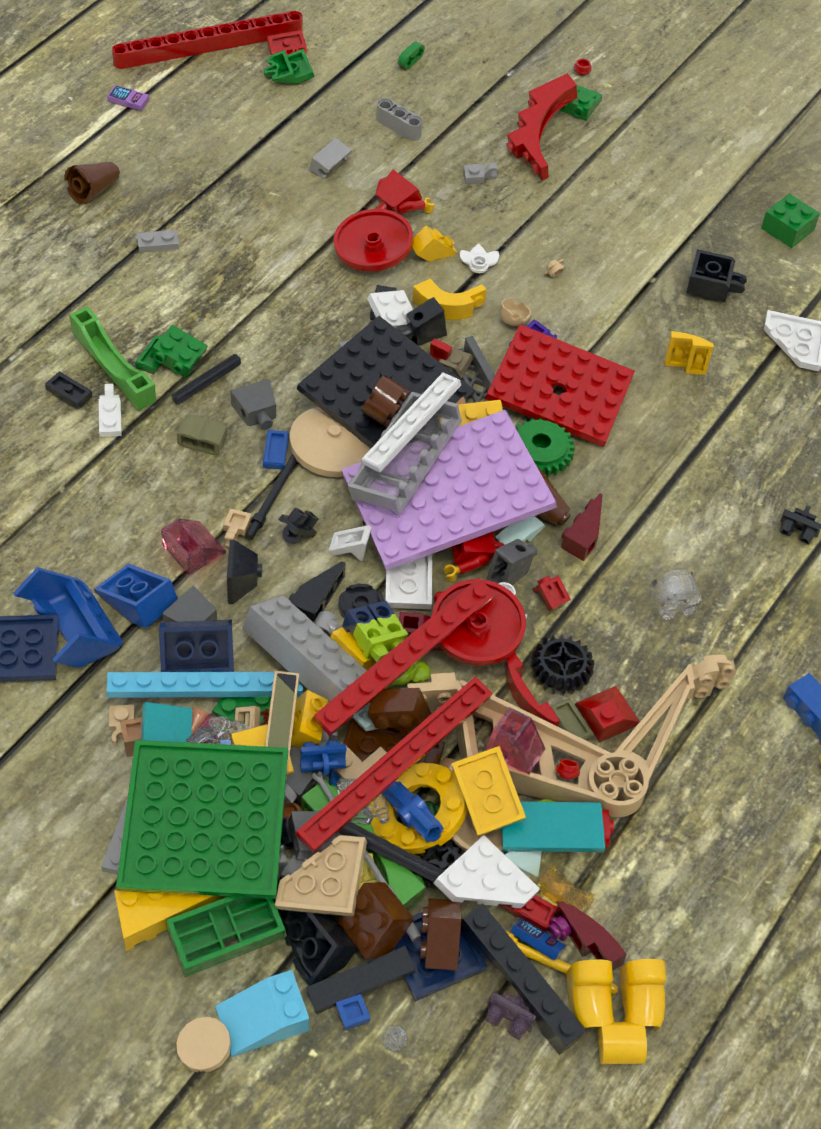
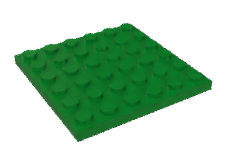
(203, 819)

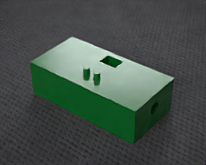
(202, 932)

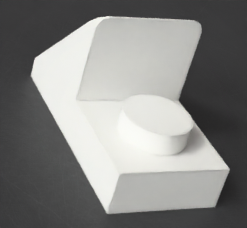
(352, 541)

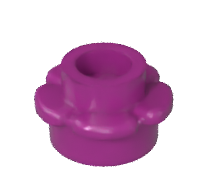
(559, 928)

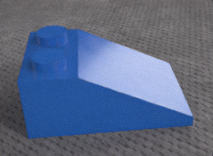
(138, 594)

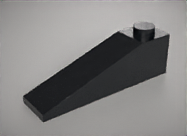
(317, 943)

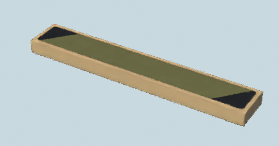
(282, 710)

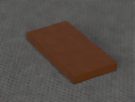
(365, 743)

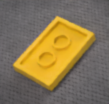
(488, 791)

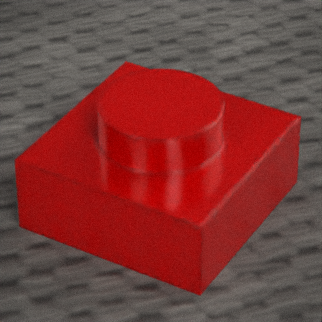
(440, 350)

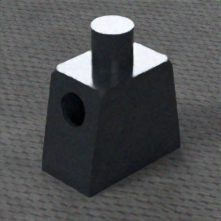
(425, 322)

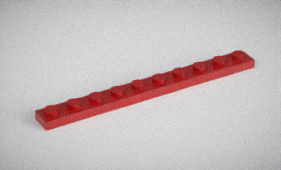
(403, 657)
(393, 765)

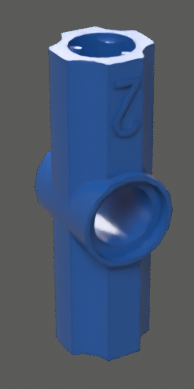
(413, 812)

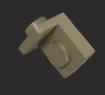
(457, 362)

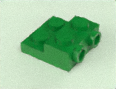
(584, 104)
(178, 351)

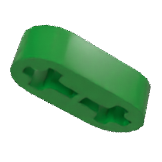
(411, 55)

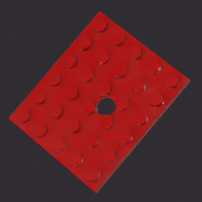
(591, 383)

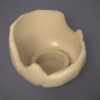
(513, 313)

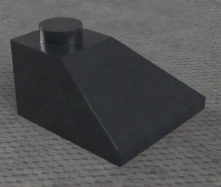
(241, 571)

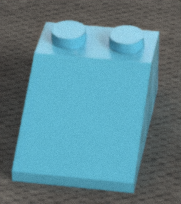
(264, 1013)

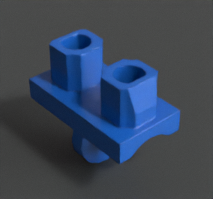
(323, 757)

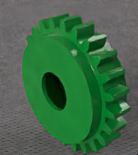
(555, 445)

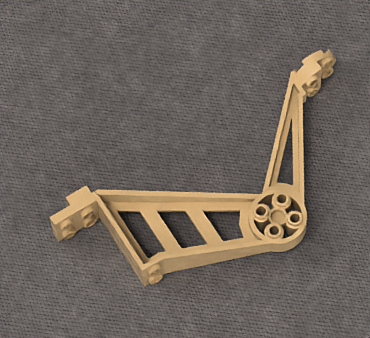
(631, 772)

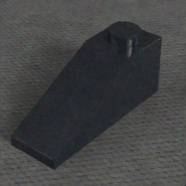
(316, 593)

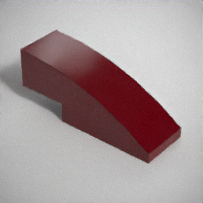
(591, 936)

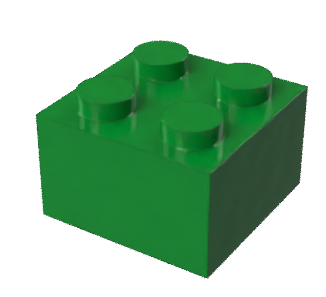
(790, 220)

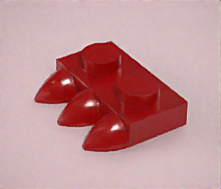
(288, 41)

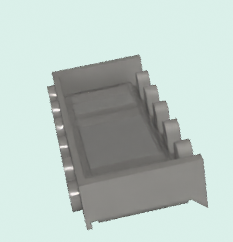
(406, 471)

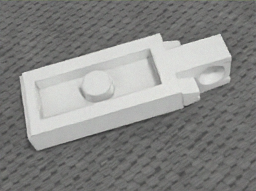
(110, 413)

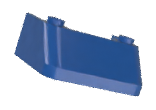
(80, 616)

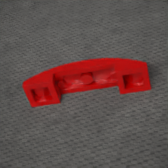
(522, 694)

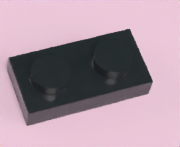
(68, 390)

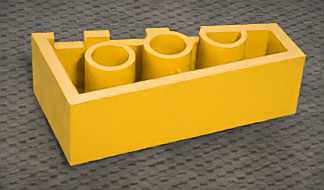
(146, 913)

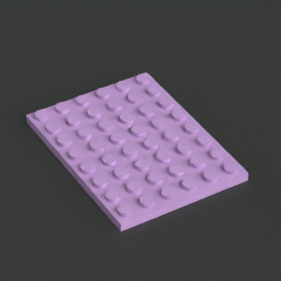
(472, 489)

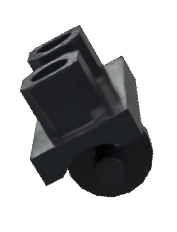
(802, 521)
(298, 524)

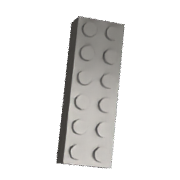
(302, 647)

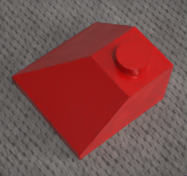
(607, 714)

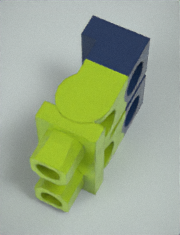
(375, 632)

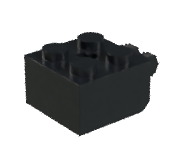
(714, 276)

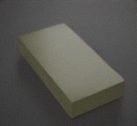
(572, 720)

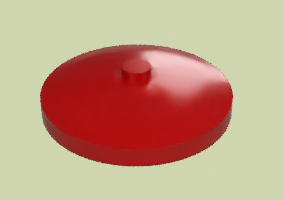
(373, 240)
(488, 634)

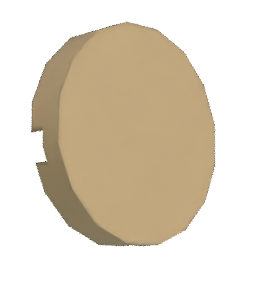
(204, 1044)

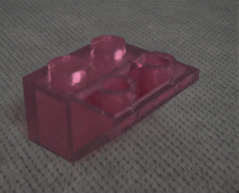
(190, 544)
(517, 740)

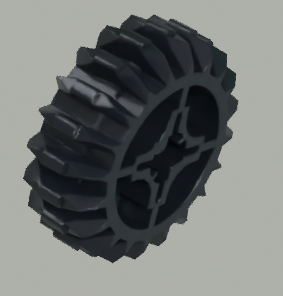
(550, 671)

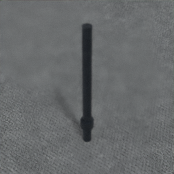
(260, 518)

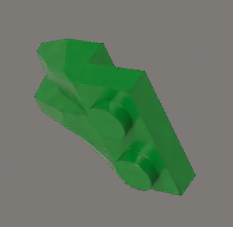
(289, 68)

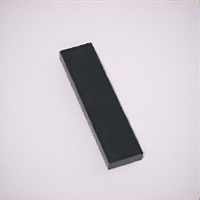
(361, 979)

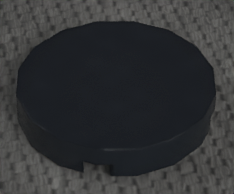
(358, 596)

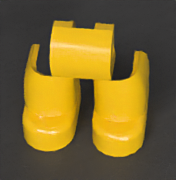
(642, 1001)

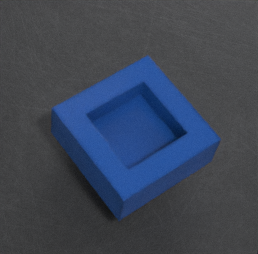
(352, 1012)

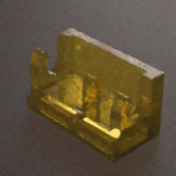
(558, 889)

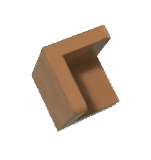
(131, 731)

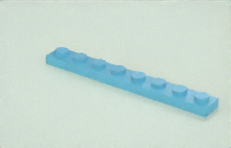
(191, 684)

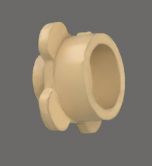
(555, 268)

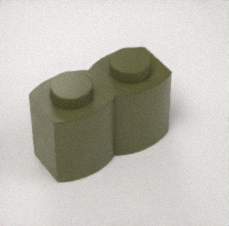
(202, 434)

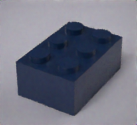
(196, 646)

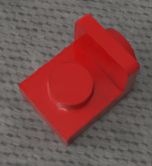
(552, 591)

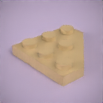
(326, 880)

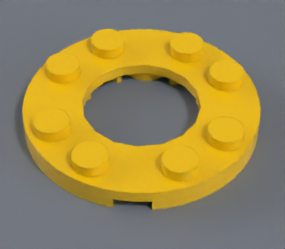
(450, 814)

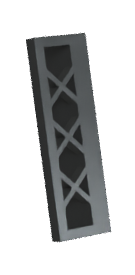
(480, 366)

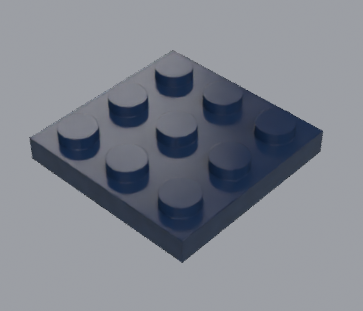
(28, 647)
(428, 980)

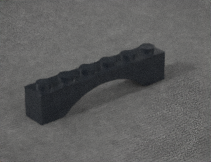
(494, 943)

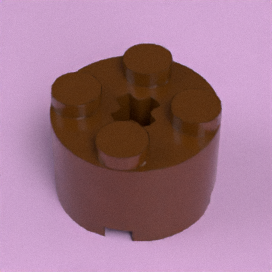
(385, 400)

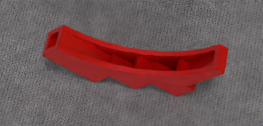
(543, 104)

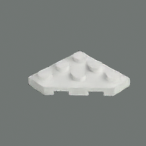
(796, 337)
(486, 877)

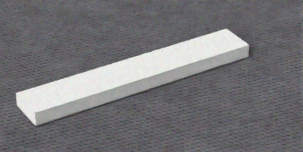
(411, 422)

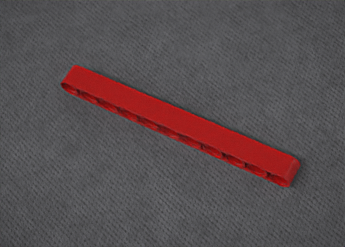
(204, 39)

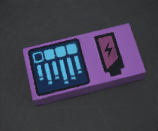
(128, 97)

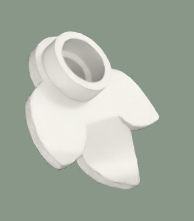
(478, 259)

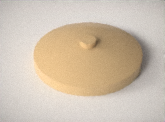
(324, 444)

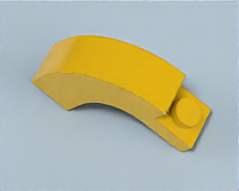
(455, 305)

